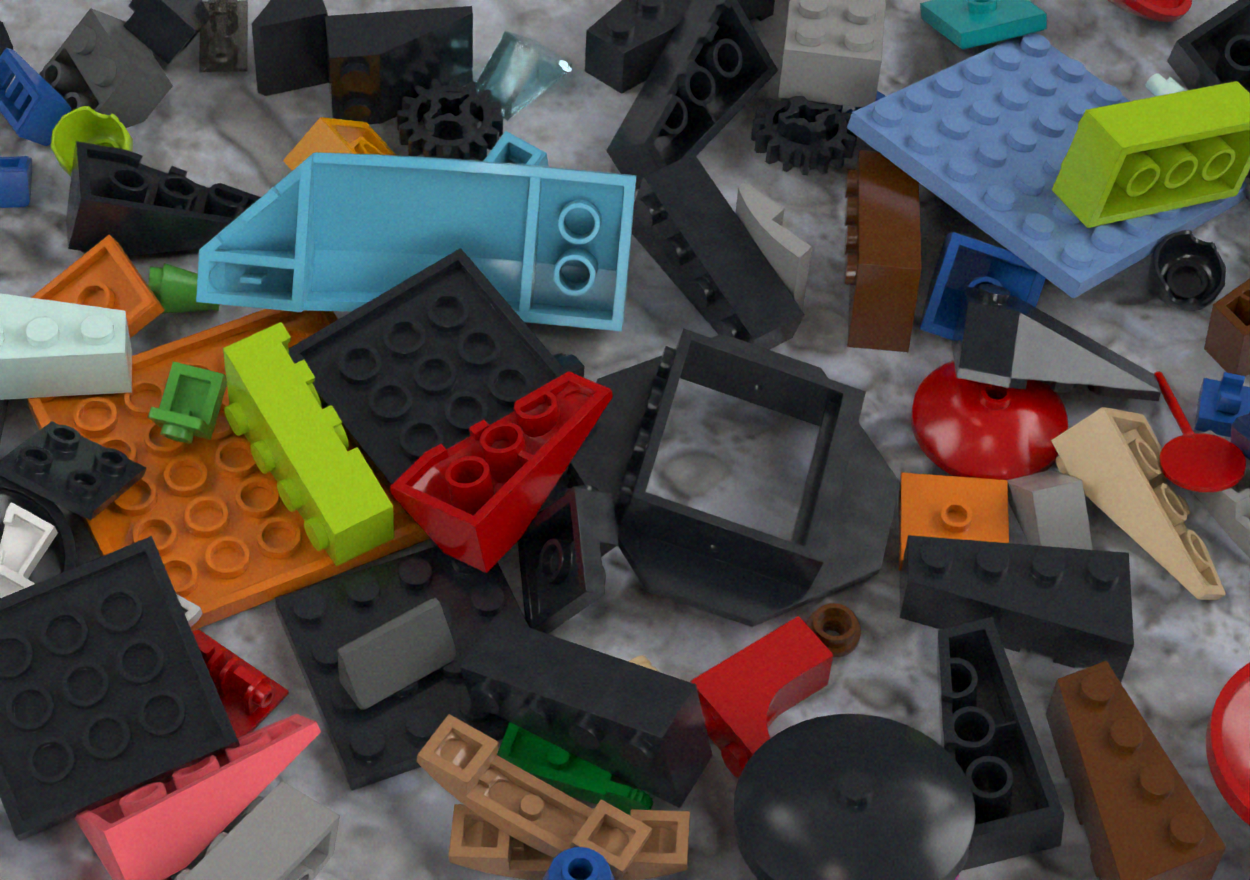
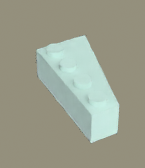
(62, 349)

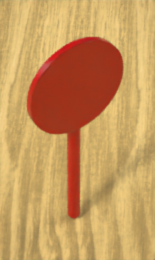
(1198, 459)

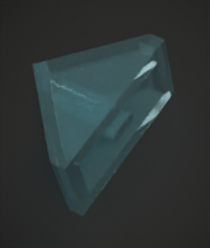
(520, 72)

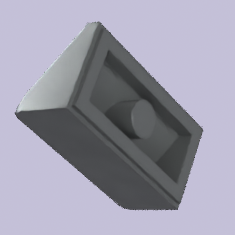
(396, 654)

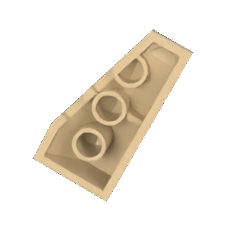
(1122, 475)

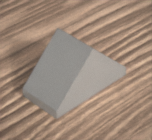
(1051, 509)

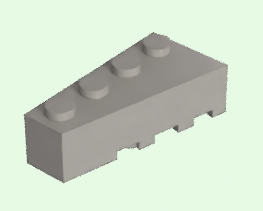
(275, 840)

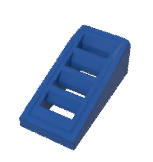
(30, 101)

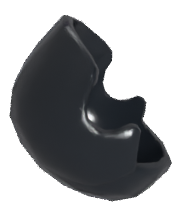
(1186, 272)

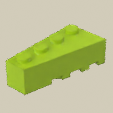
(304, 447)

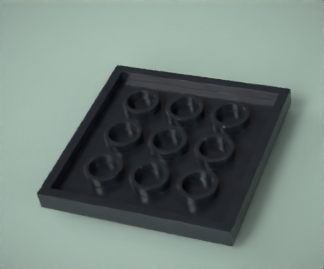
(425, 364)
(328, 615)
(100, 689)

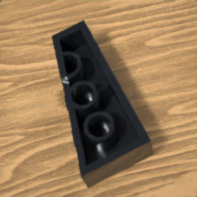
(712, 255)
(995, 746)

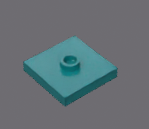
(983, 21)

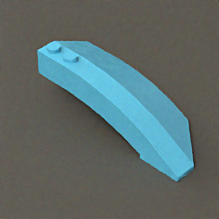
(366, 222)

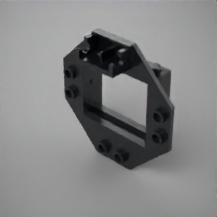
(715, 561)

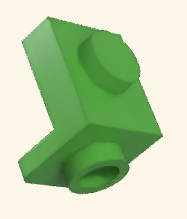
(189, 403)

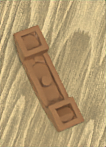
(522, 804)
(490, 850)

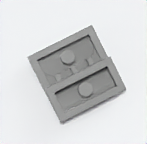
(782, 249)

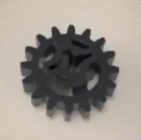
(450, 121)
(803, 134)

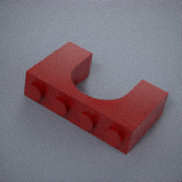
(757, 686)

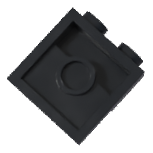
(563, 556)

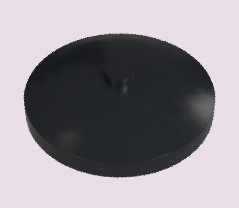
(853, 804)

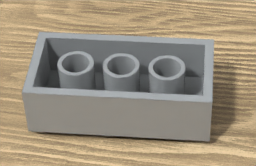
(833, 51)

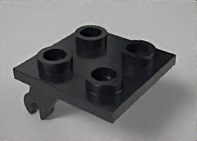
(71, 470)

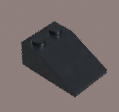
(386, 54)

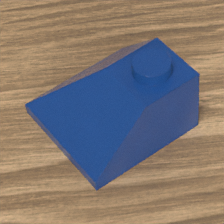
(970, 264)

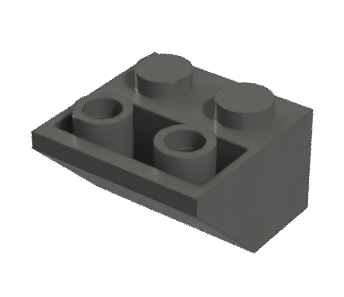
(107, 70)

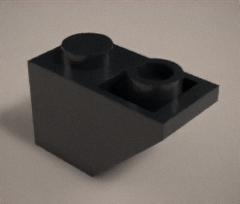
(167, 24)

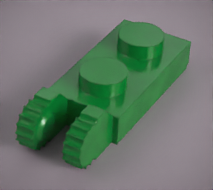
(568, 772)

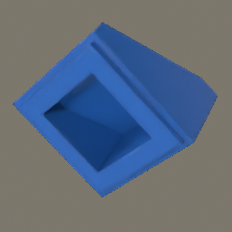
(15, 181)

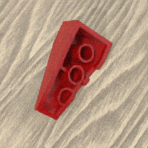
(493, 483)

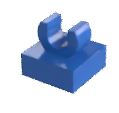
(1222, 403)

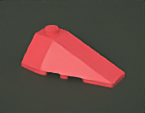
(174, 820)

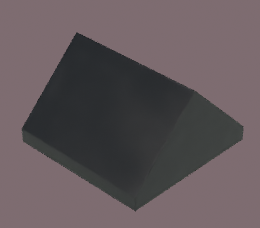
(290, 46)

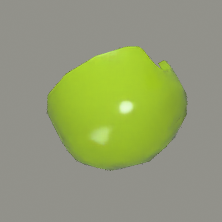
(87, 127)

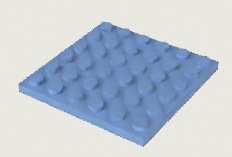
(993, 145)

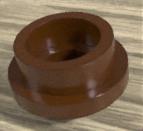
(838, 619)

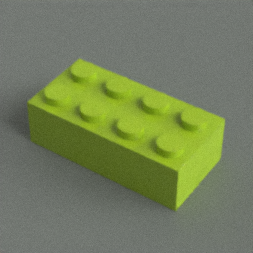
(1157, 154)

